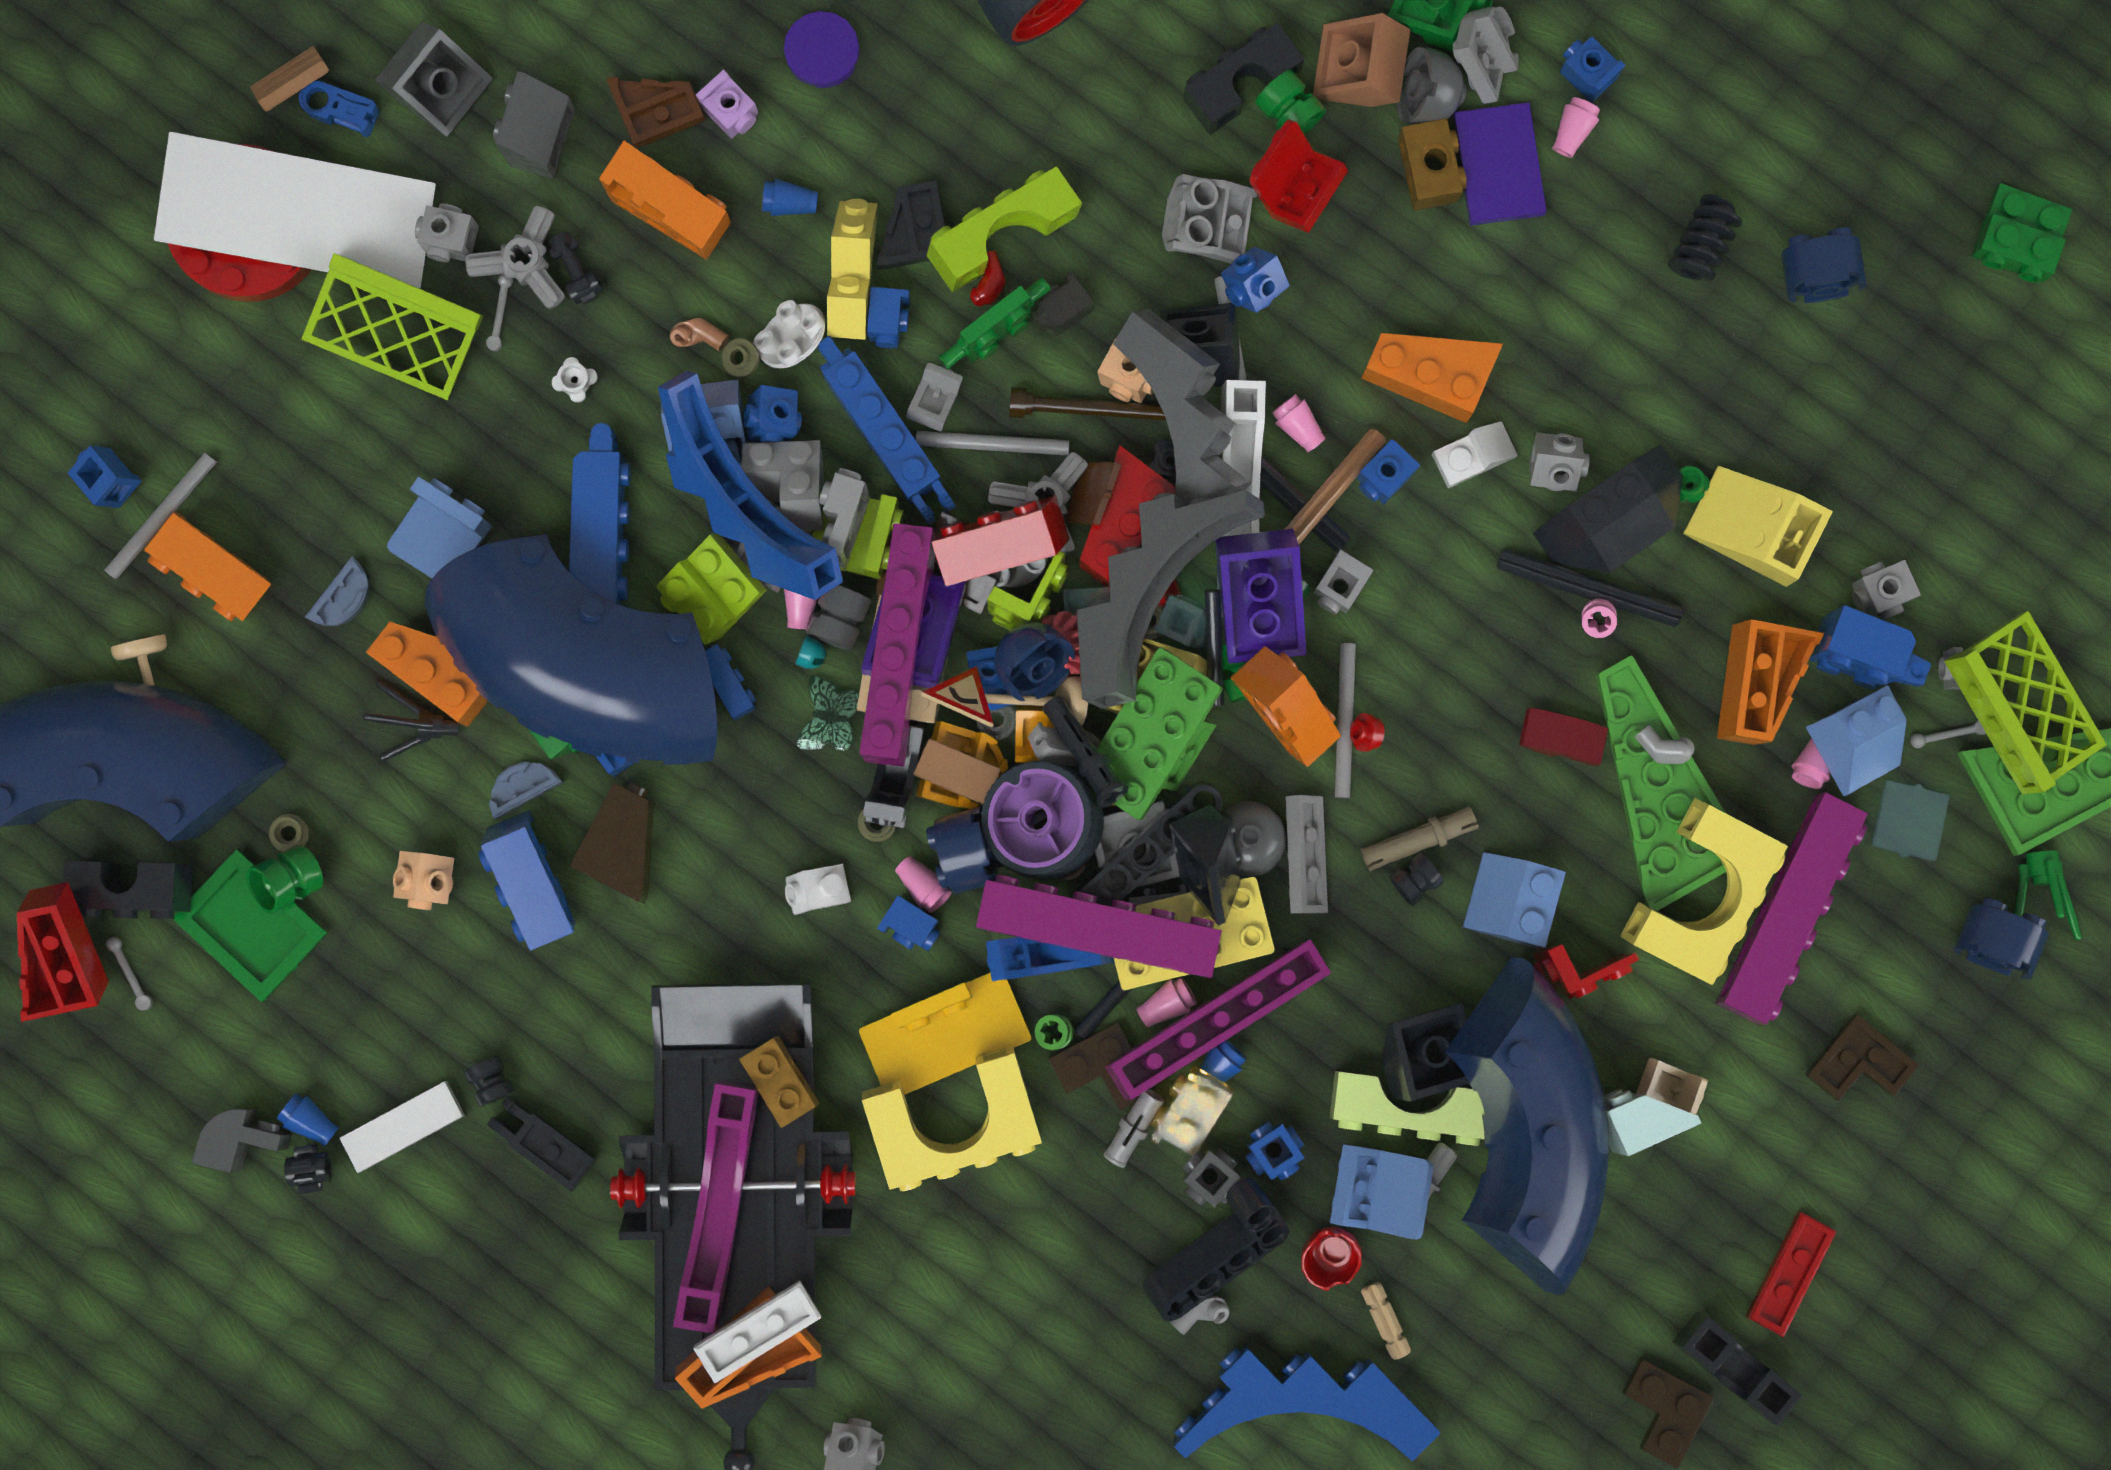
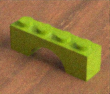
(1041, 204)

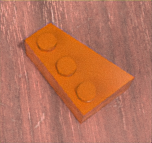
(664, 200)
(1433, 371)
(206, 567)
(429, 670)
(1761, 677)
(1287, 705)
(786, 1355)

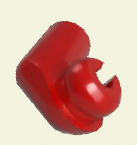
(991, 283)

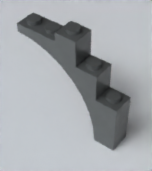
(1178, 376)
(1138, 578)

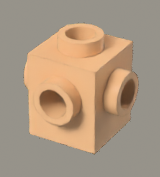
(1122, 377)
(423, 879)

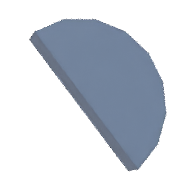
(343, 597)
(521, 785)

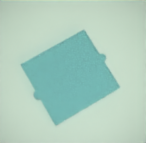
(1910, 820)

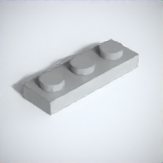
(1306, 854)

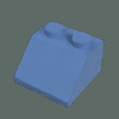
(1861, 739)
(1514, 900)

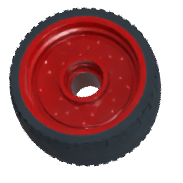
(1028, 20)

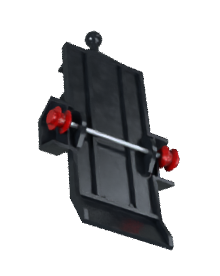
(697, 1042)

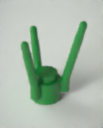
(2047, 870)

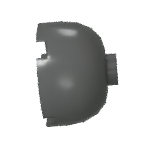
(1431, 88)
(1258, 837)

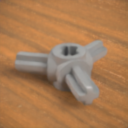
(530, 246)
(1058, 484)

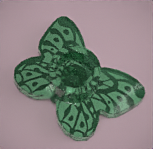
(829, 718)

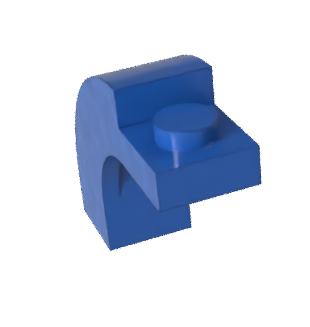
(1025, 958)

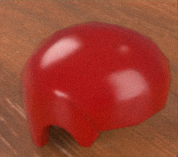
(1331, 1257)

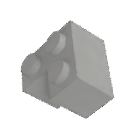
(789, 475)

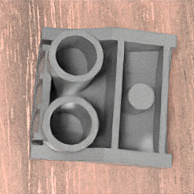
(1207, 217)

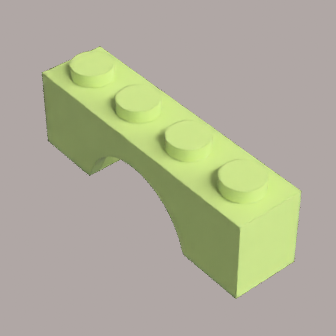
(1361, 1100)

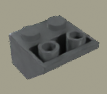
(533, 126)

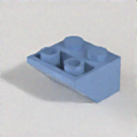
(727, 411)

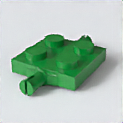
(1004, 318)

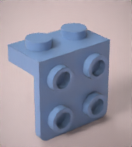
(437, 528)
(1382, 1191)

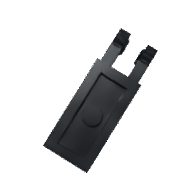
(545, 1146)

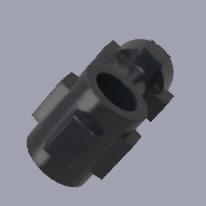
(584, 285)

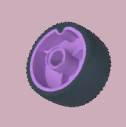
(1071, 825)

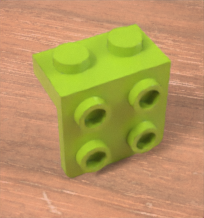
(874, 537)
(1012, 611)

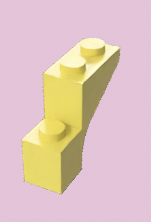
(851, 269)

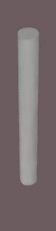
(992, 443)
(160, 516)
(1345, 720)

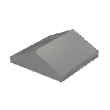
(1117, 831)

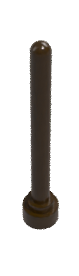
(1024, 403)

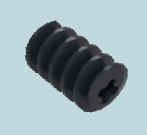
(1705, 238)

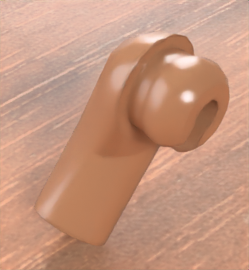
(698, 331)

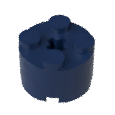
(1823, 266)
(962, 851)
(2002, 939)

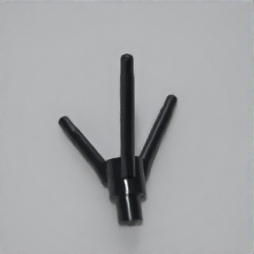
(428, 725)

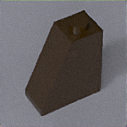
(620, 842)

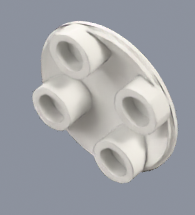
(790, 334)

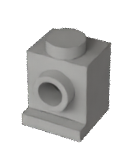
(1351, 573)

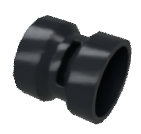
(1418, 877)
(491, 1090)

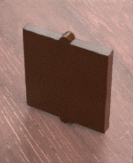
(1092, 493)

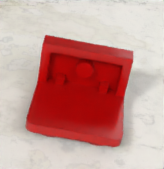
(1295, 179)
(1559, 971)

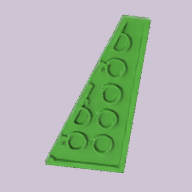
(1654, 793)
(2041, 816)

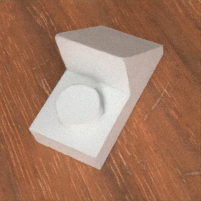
(1474, 454)

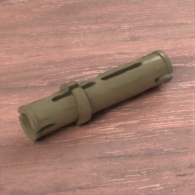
(1425, 836)

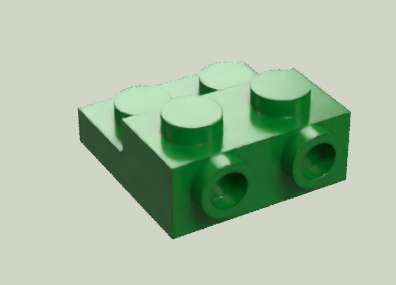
(1435, 19)
(2022, 234)

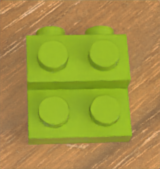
(712, 587)

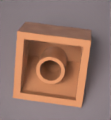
(1362, 61)

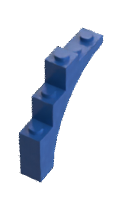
(736, 508)
(1306, 1387)

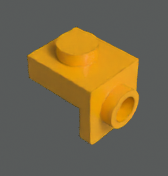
(1026, 720)

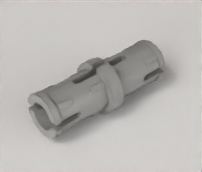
(1121, 1149)

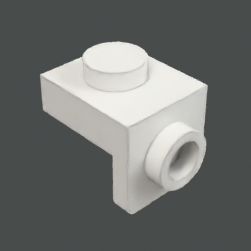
(817, 889)

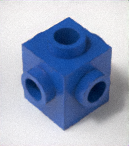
(1254, 279)
(772, 415)
(1286, 1162)

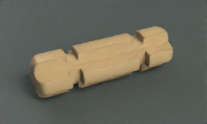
(1386, 1320)

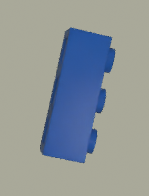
(728, 683)

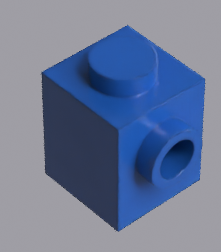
(1387, 472)

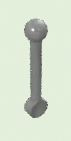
(493, 342)
(1919, 740)
(142, 1002)

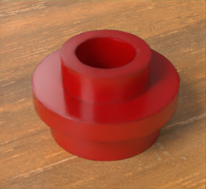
(1367, 732)

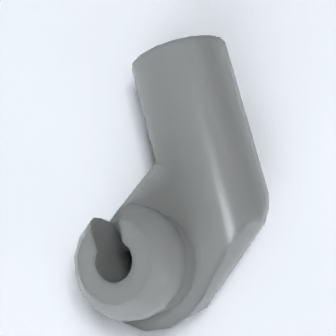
(1665, 750)
(1211, 1309)

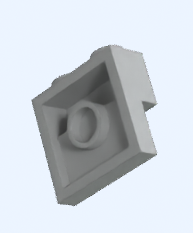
(844, 507)

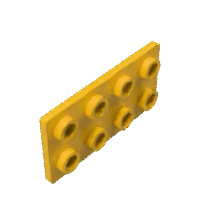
(944, 1033)

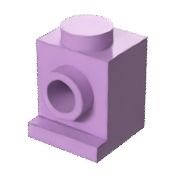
(717, 94)

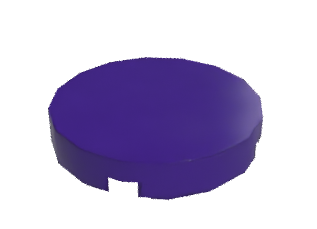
(821, 49)

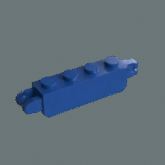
(882, 428)
(600, 515)

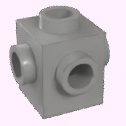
(446, 233)
(1557, 462)
(1884, 589)
(853, 1446)

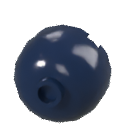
(1032, 660)

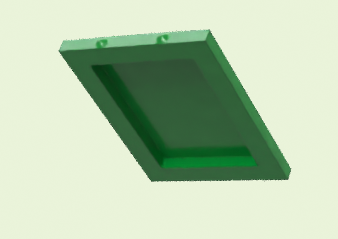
(241, 936)

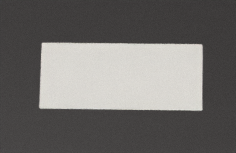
(289, 208)

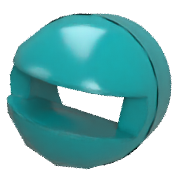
(811, 653)

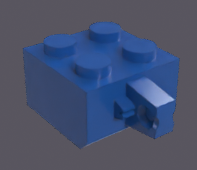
(1868, 650)

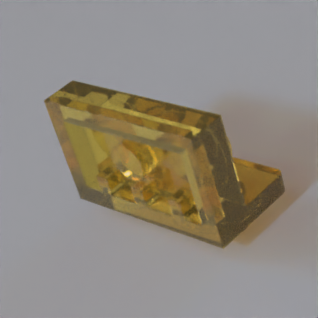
(1193, 1110)

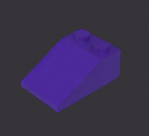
(1261, 594)

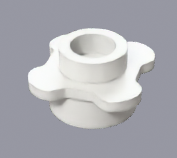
(570, 369)

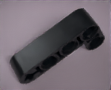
(1218, 1254)

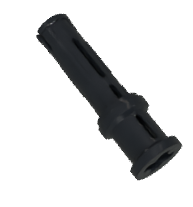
(1092, 765)

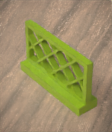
(401, 294)
(2004, 725)

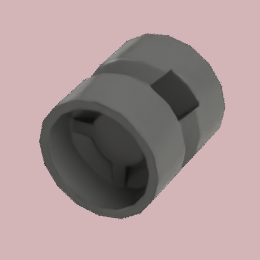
(838, 618)

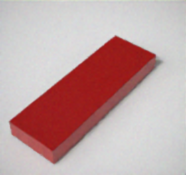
(1790, 1274)

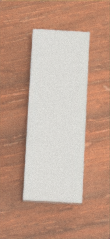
(402, 1126)
(757, 1331)

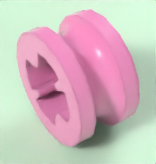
(1607, 609)

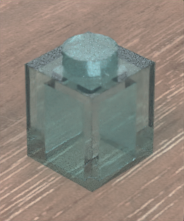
(1183, 621)

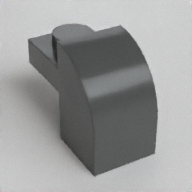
(228, 1135)

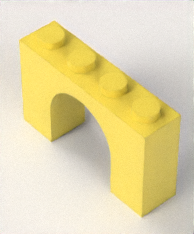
(1705, 944)
(912, 1157)

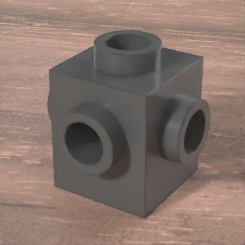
(1215, 1191)

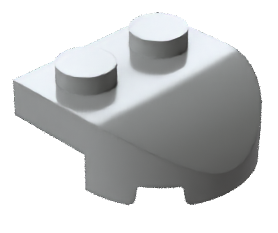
(1485, 50)

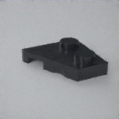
(912, 224)

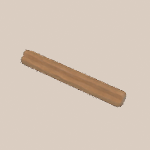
(1336, 484)

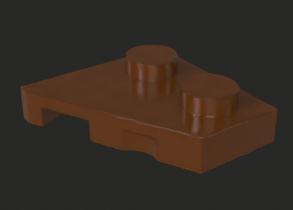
(655, 108)

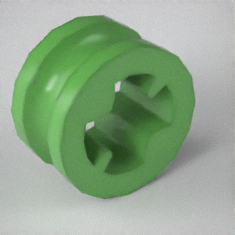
(1064, 1027)

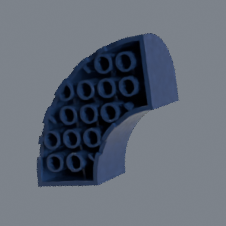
(573, 659)
(131, 748)
(1540, 1127)

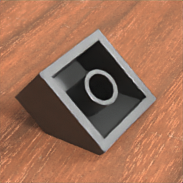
(434, 78)

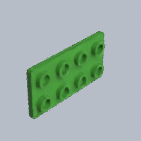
(1161, 731)

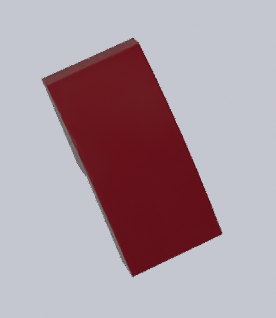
(1564, 736)

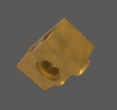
(1426, 186)
(779, 1081)

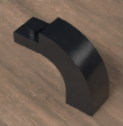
(895, 785)

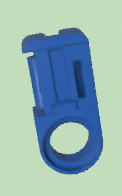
(342, 108)

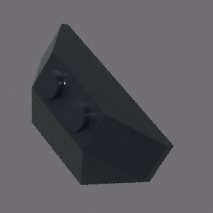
(1616, 516)

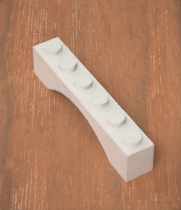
(1245, 405)

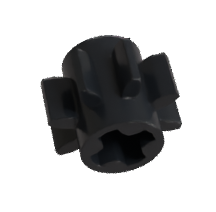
(308, 1169)

